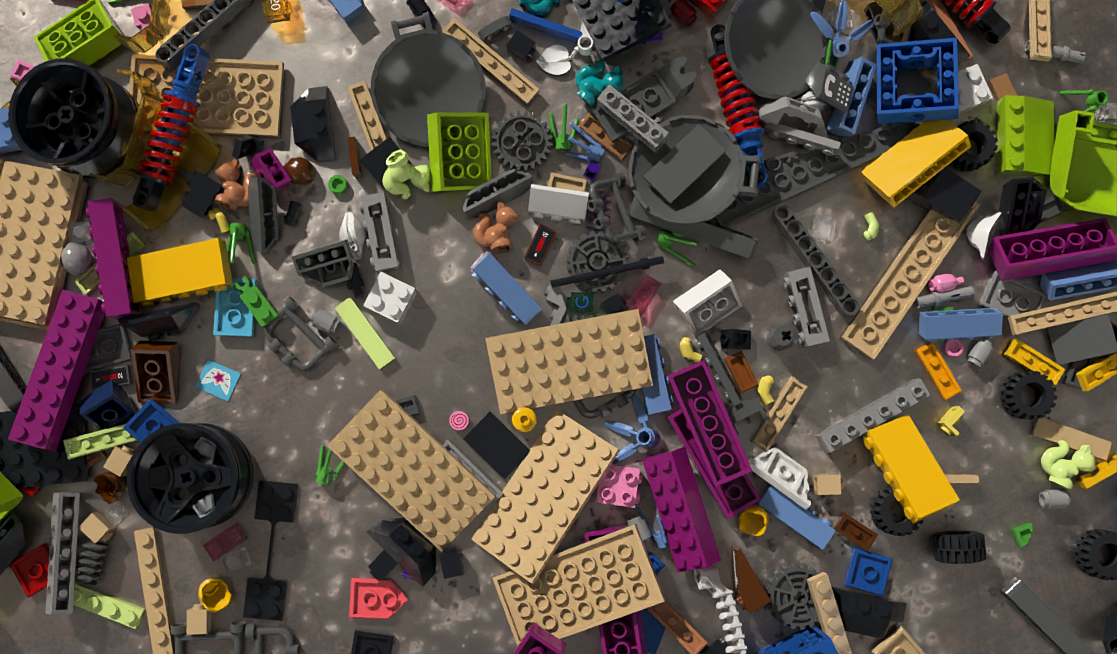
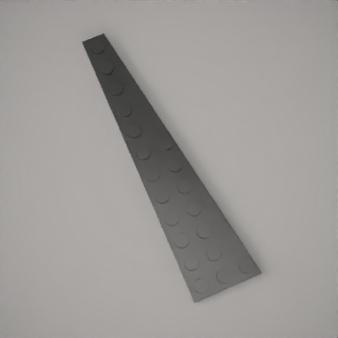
(807, 168)

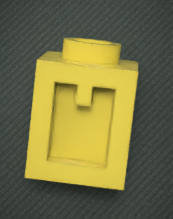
(951, 418)

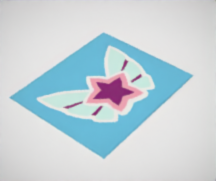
(217, 380)

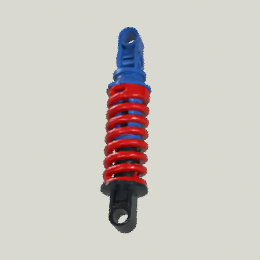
(982, 17)
(737, 104)
(177, 107)

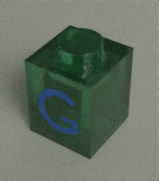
(580, 302)

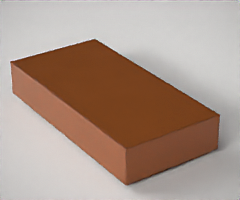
(741, 372)

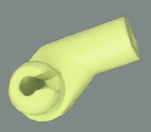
(874, 226)

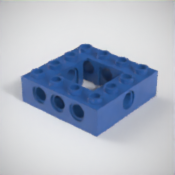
(917, 55)
(814, 643)

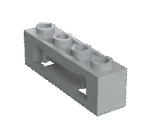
(632, 118)
(374, 202)
(805, 280)

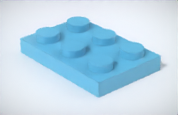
(231, 313)

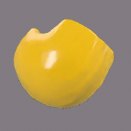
(753, 521)
(214, 594)

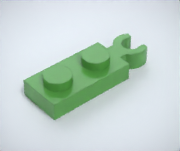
(257, 303)

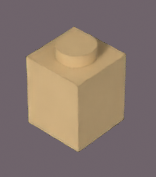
(119, 460)
(827, 484)
(97, 527)
(199, 620)

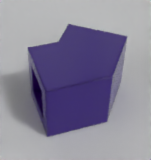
(594, 168)

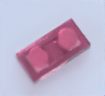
(225, 541)

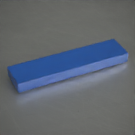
(545, 26)

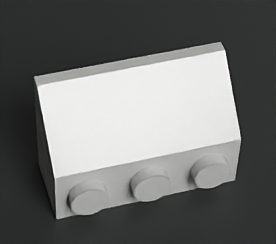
(557, 204)
(708, 303)

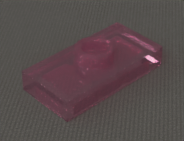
(643, 294)

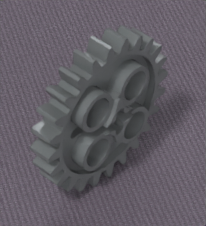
(508, 132)

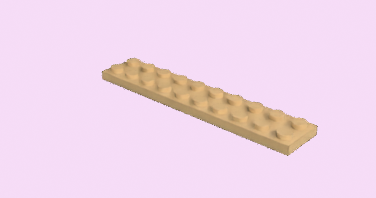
(904, 282)

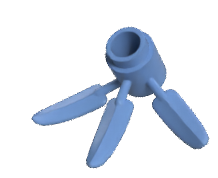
(840, 46)
(642, 435)

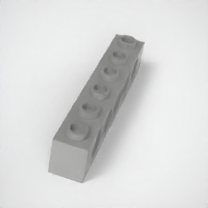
(872, 415)
(62, 553)

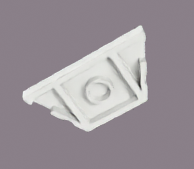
(783, 474)

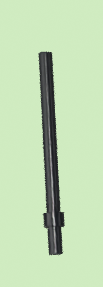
(643, 264)

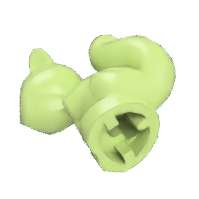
(400, 170)
(1063, 470)

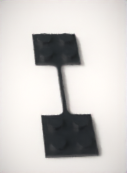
(266, 596)

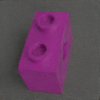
(269, 167)

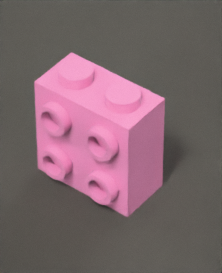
(619, 486)

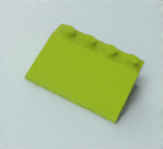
(80, 35)
(1024, 136)
(459, 150)

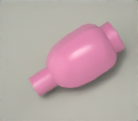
(944, 283)

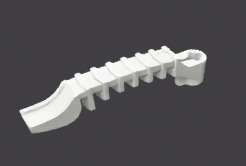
(709, 579)

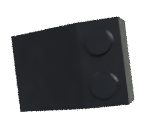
(947, 195)

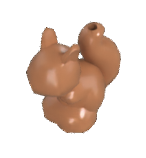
(234, 193)
(496, 235)

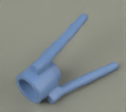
(593, 152)
(660, 537)

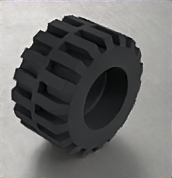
(985, 146)
(1043, 395)
(881, 515)
(959, 547)
(1088, 550)

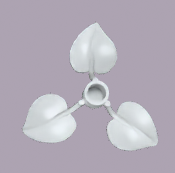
(556, 57)

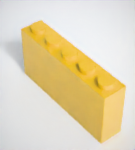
(915, 159)
(179, 272)
(910, 469)

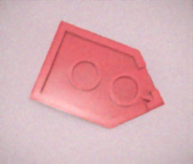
(375, 598)

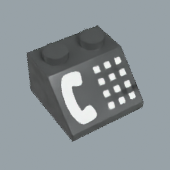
(830, 86)

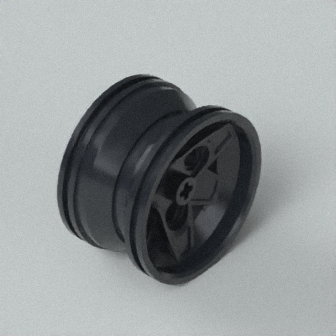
(108, 124)
(192, 477)

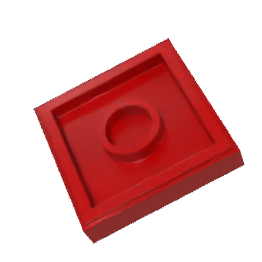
(32, 570)

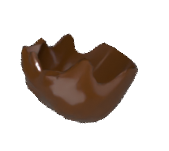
(300, 171)
(109, 486)

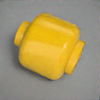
(524, 419)

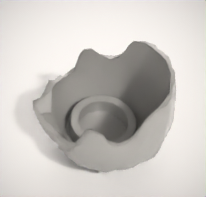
(76, 258)

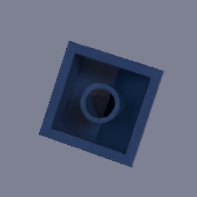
(107, 406)

